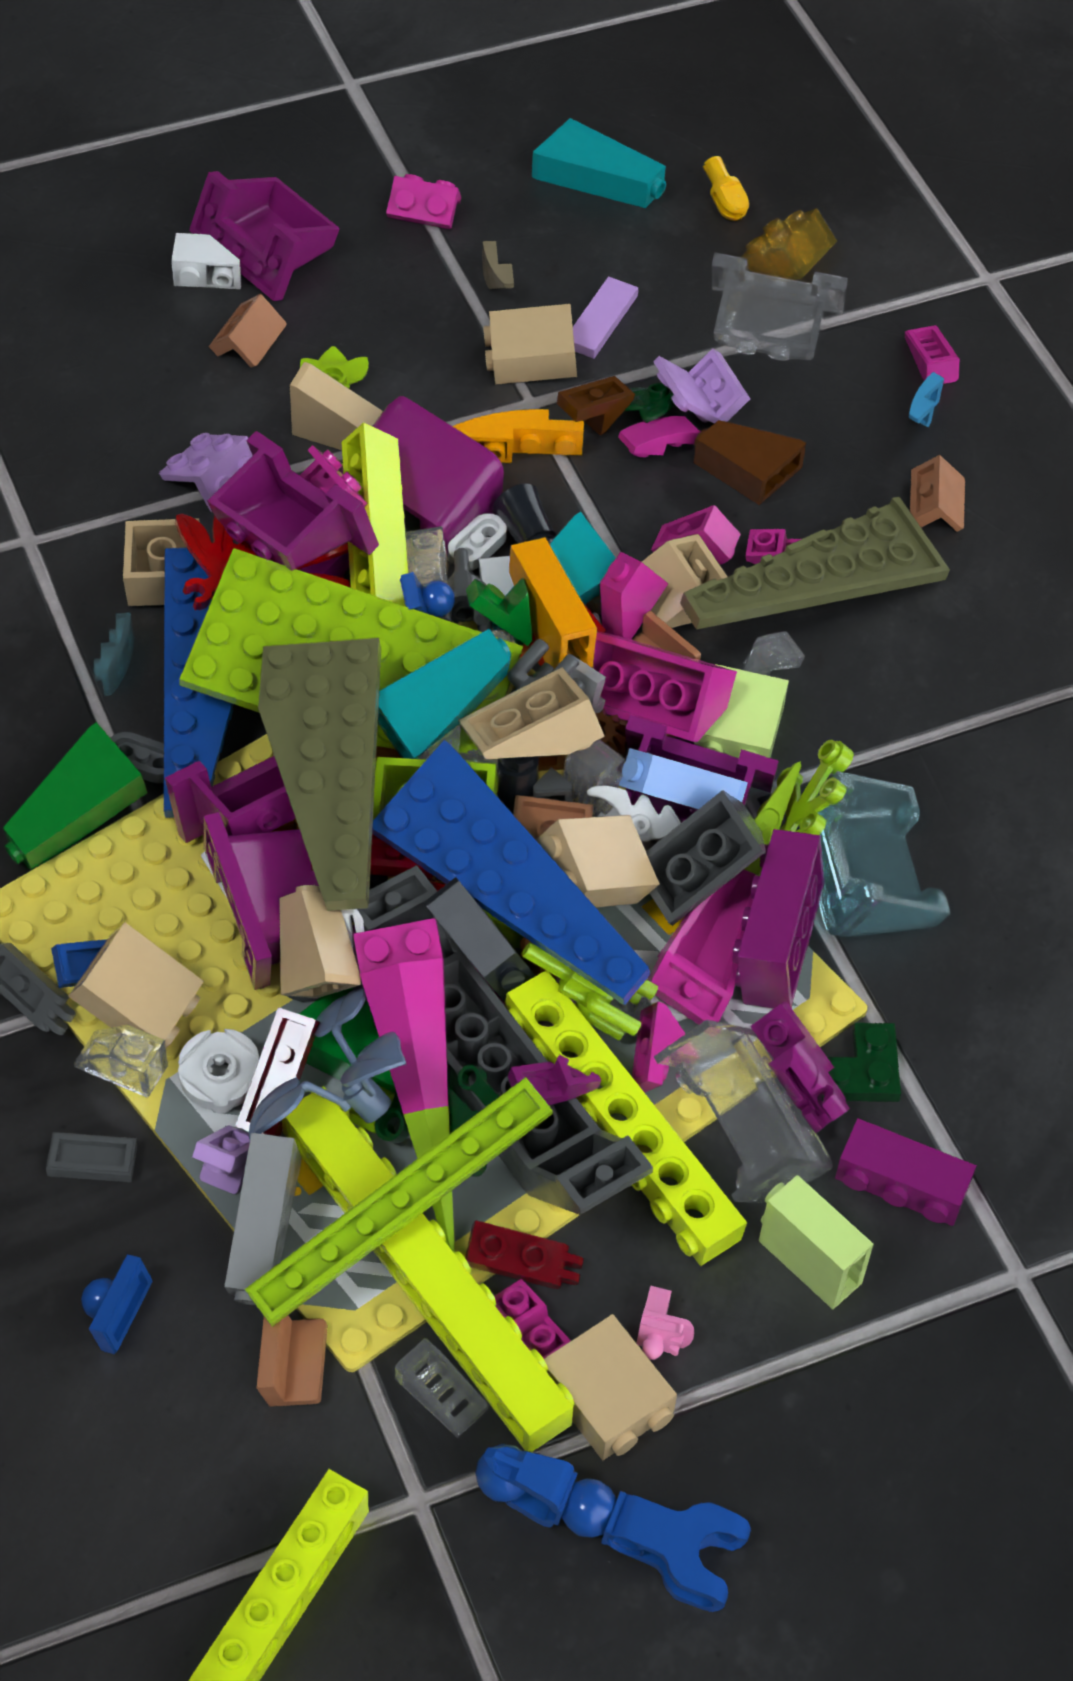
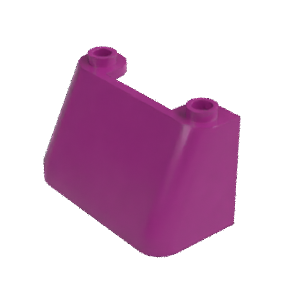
(442, 470)

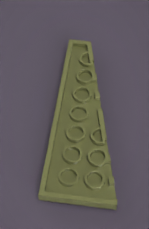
(855, 560)

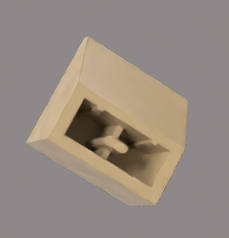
(683, 565)

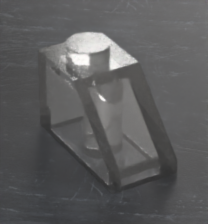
(125, 1058)

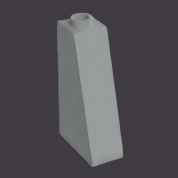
(262, 1211)

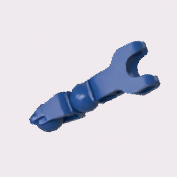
(632, 1525)

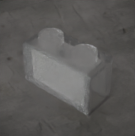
(590, 768)

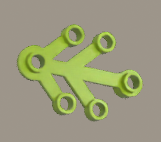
(804, 808)

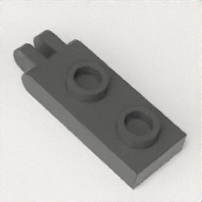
(33, 991)

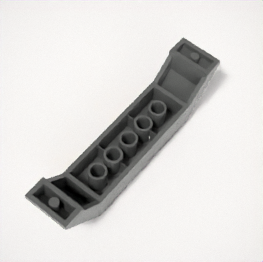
(567, 1154)

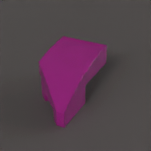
(555, 1081)

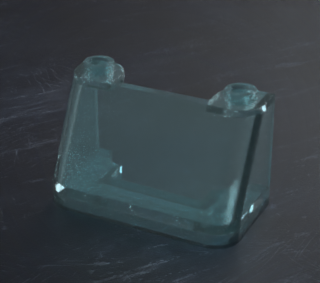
(869, 865)

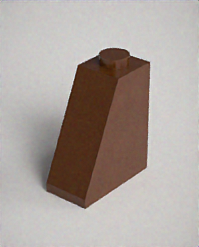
(748, 458)

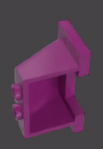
(263, 227)
(286, 514)
(653, 739)
(247, 801)
(255, 875)

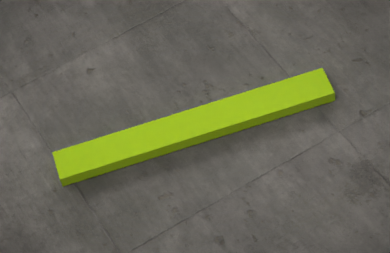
(398, 1201)

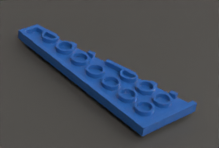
(192, 720)
(464, 831)

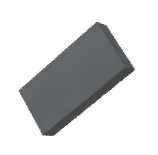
(91, 1157)

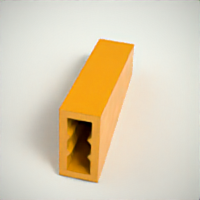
(554, 604)

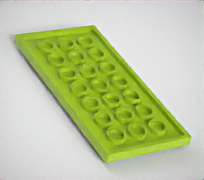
(272, 606)

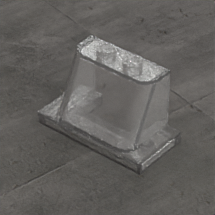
(771, 311)

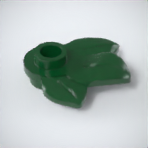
(652, 401)

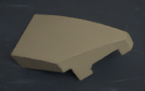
(496, 275)

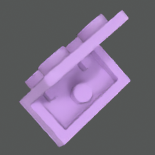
(706, 390)
(208, 462)

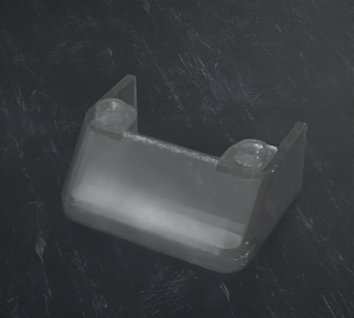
(751, 1105)

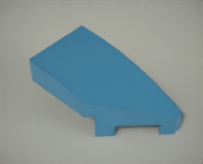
(926, 399)

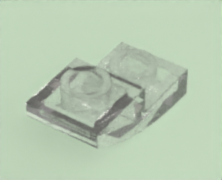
(427, 554)

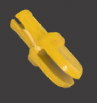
(726, 190)

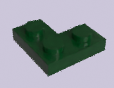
(874, 1068)

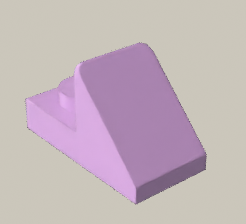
(223, 1158)

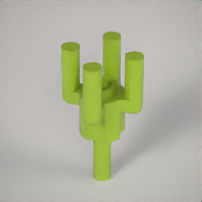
(590, 999)

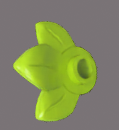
(339, 368)

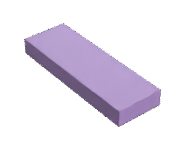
(602, 316)

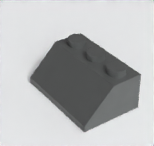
(703, 855)

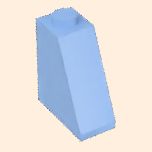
(676, 780)

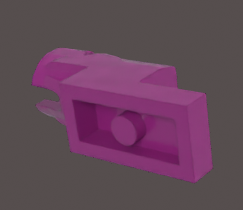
(800, 1066)

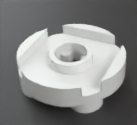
(196, 1076)

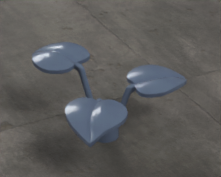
(358, 1086)

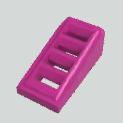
(934, 355)

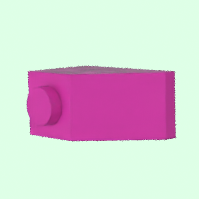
(712, 527)
(628, 594)

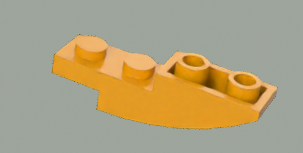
(524, 432)

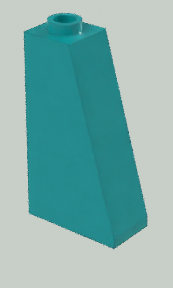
(598, 165)
(582, 558)
(434, 697)

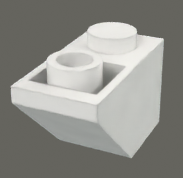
(204, 262)

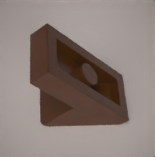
(596, 402)

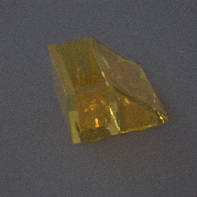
(790, 246)

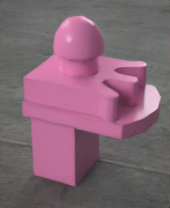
(661, 1331)

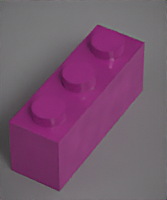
(905, 1172)

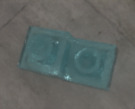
(115, 654)

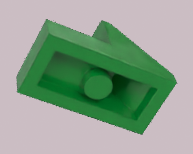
(507, 612)

